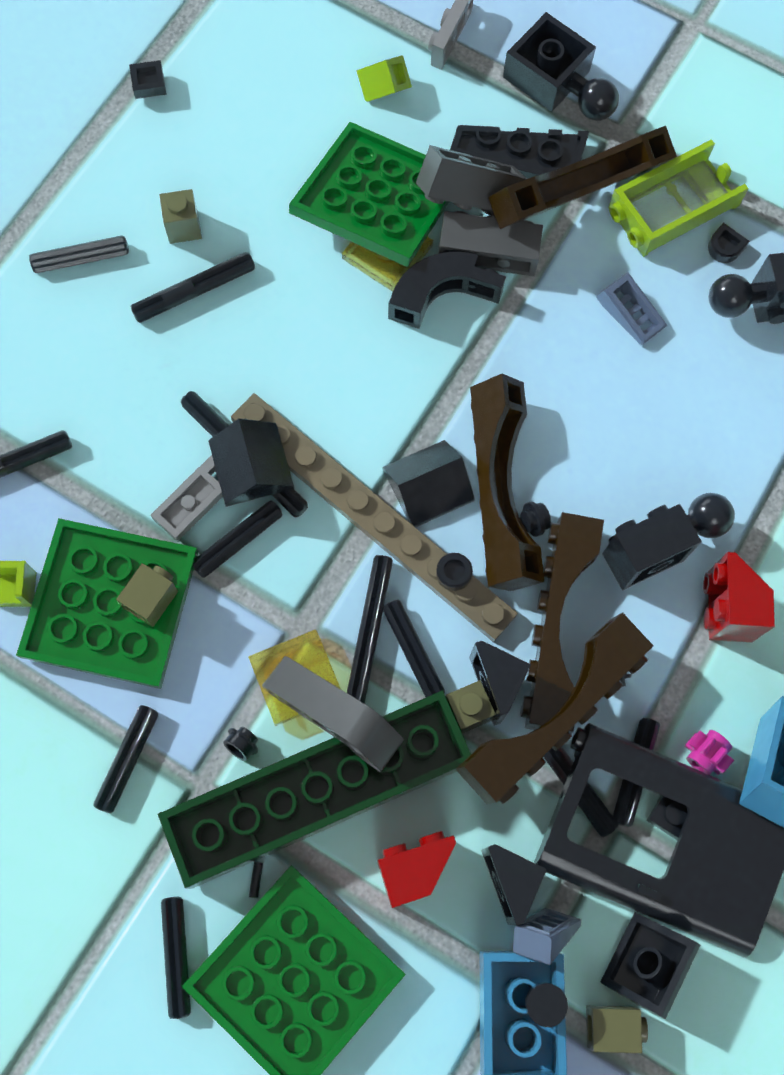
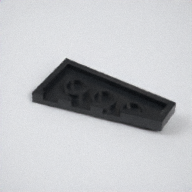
(525, 150)

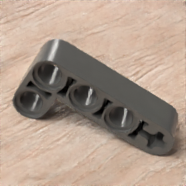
(334, 712)

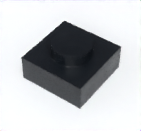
(147, 79)
(668, 816)

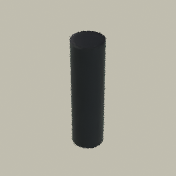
(255, 880)

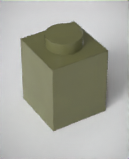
(180, 216)
(148, 593)
(470, 706)
(615, 1029)

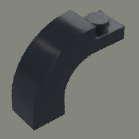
(437, 276)

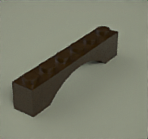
(581, 178)
(575, 548)
(510, 552)
(607, 657)

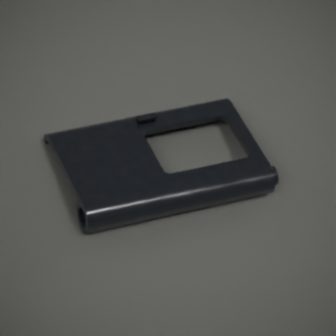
(720, 866)

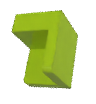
(384, 78)
(17, 584)

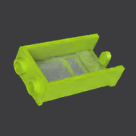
(674, 199)

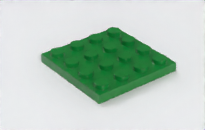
(370, 195)
(76, 609)
(293, 979)

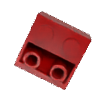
(738, 601)
(414, 872)

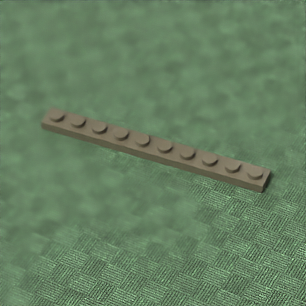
(379, 521)

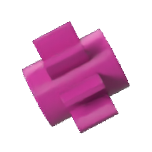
(709, 752)

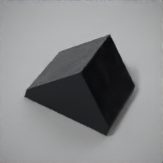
(250, 461)
(430, 483)
(500, 676)
(514, 881)
(650, 965)

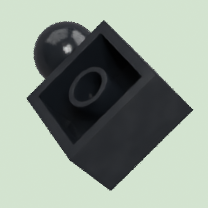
(552, 63)
(733, 294)
(665, 538)

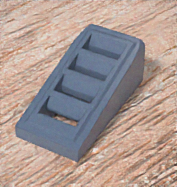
(623, 316)
(544, 935)

